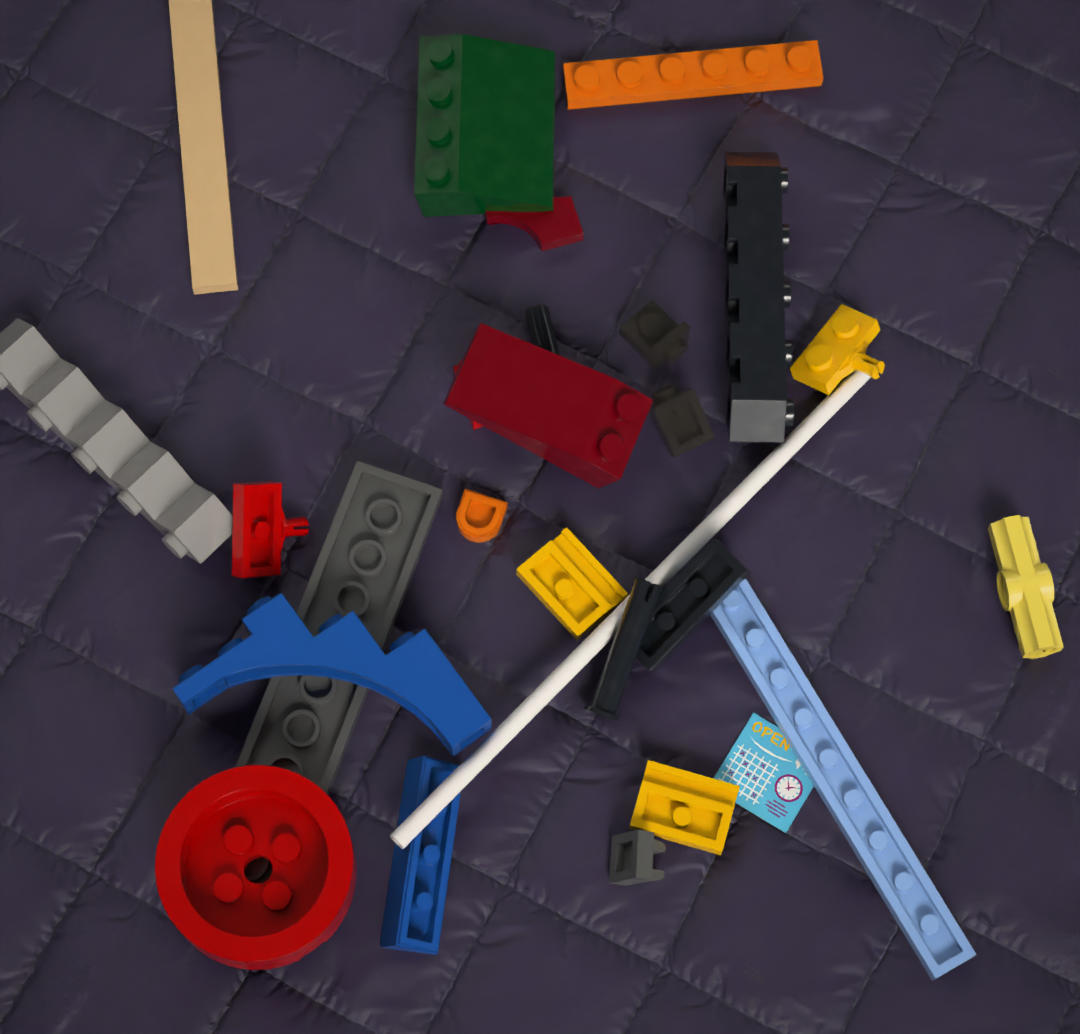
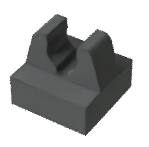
(633, 858)

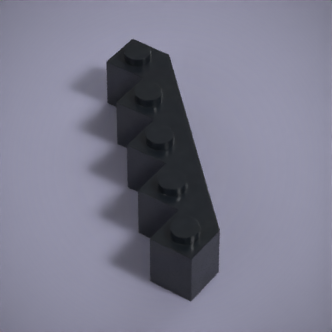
(756, 297)

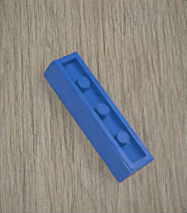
(422, 868)

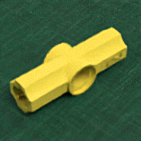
(1025, 587)

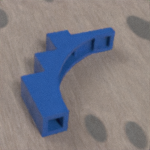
(281, 645)

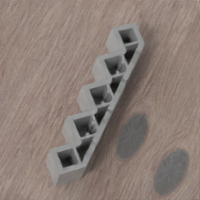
(111, 444)

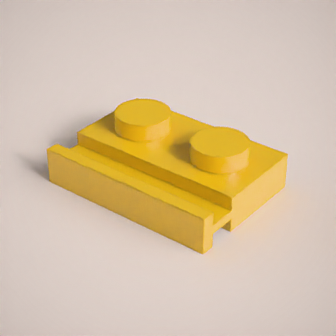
(571, 583)
(684, 807)

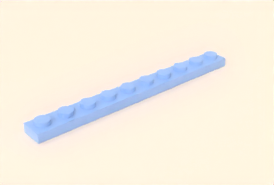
(842, 783)

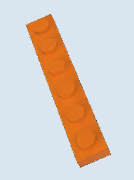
(692, 74)

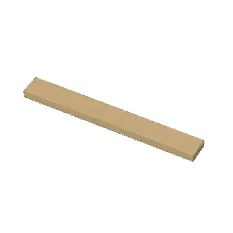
(203, 147)

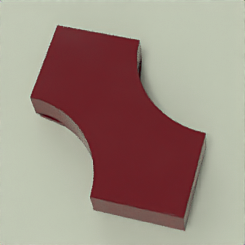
(548, 228)

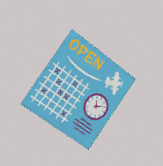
(767, 772)

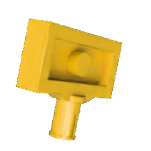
(839, 351)

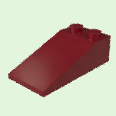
(549, 405)

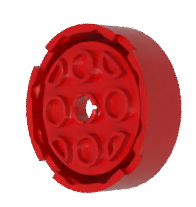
(225, 827)

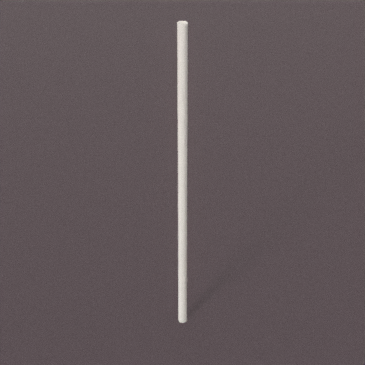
(607, 629)

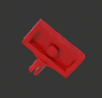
(260, 529)

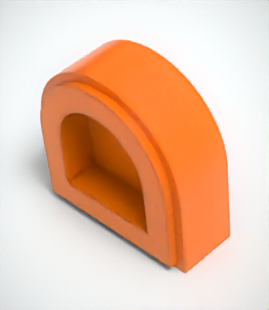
(480, 516)

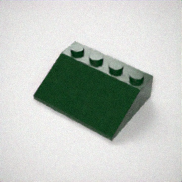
(484, 126)

